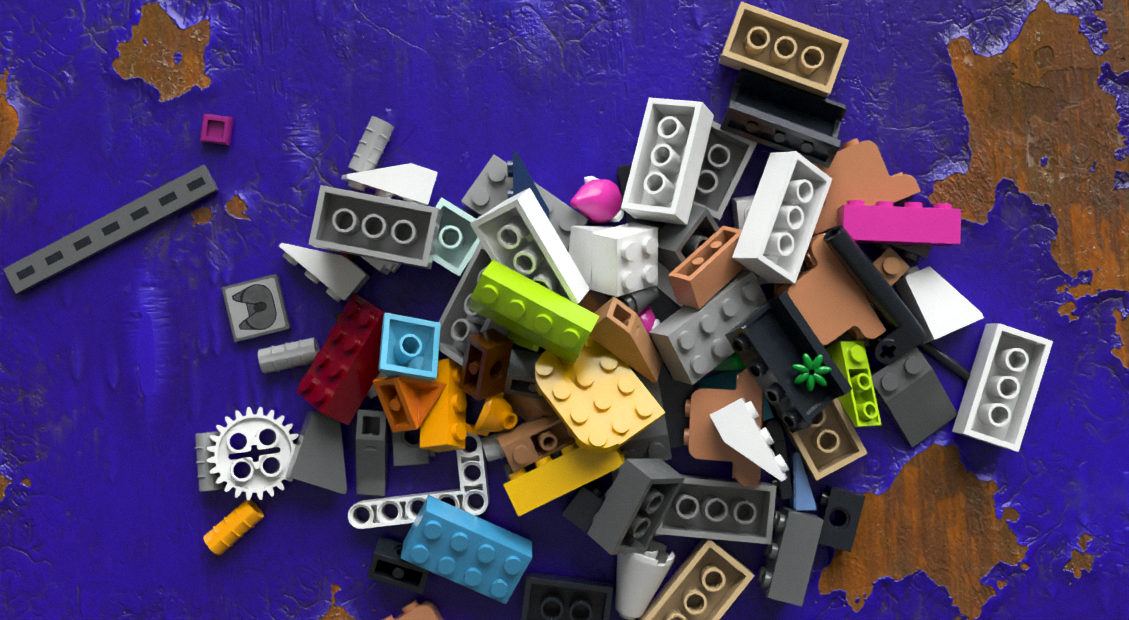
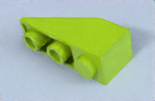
(860, 401)

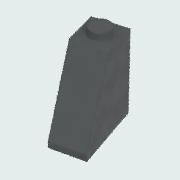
(319, 454)

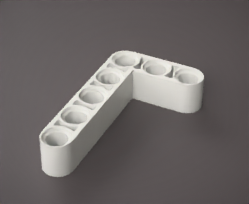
(405, 502)

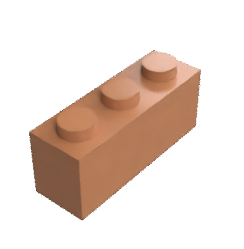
(707, 269)

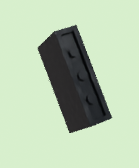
(784, 117)
(770, 345)

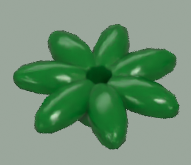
(815, 376)

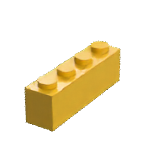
(558, 476)

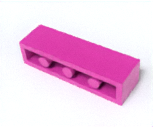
(901, 224)

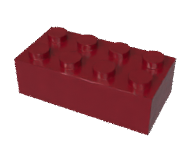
(346, 362)

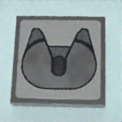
(256, 308)

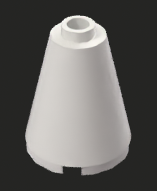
(639, 578)

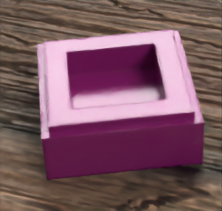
(216, 129)

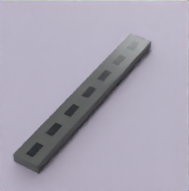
(111, 229)

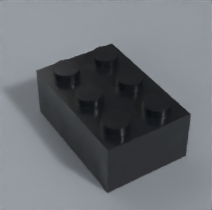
(565, 598)

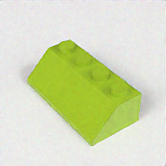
(532, 311)

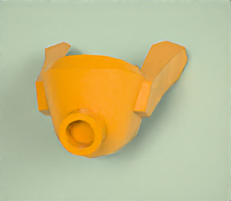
(494, 417)

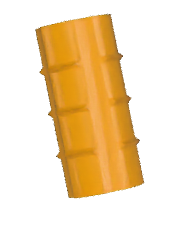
(233, 527)

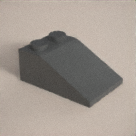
(680, 241)
(912, 396)
(654, 440)

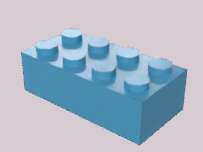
(467, 549)

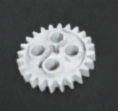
(250, 427)

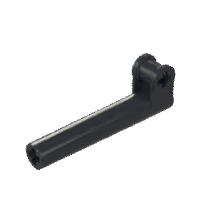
(902, 327)

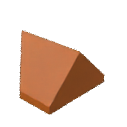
(406, 400)

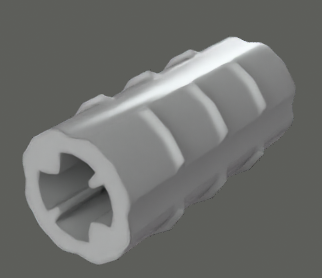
(371, 145)
(288, 355)
(206, 480)

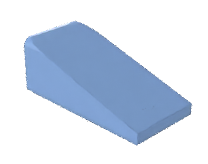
(802, 494)

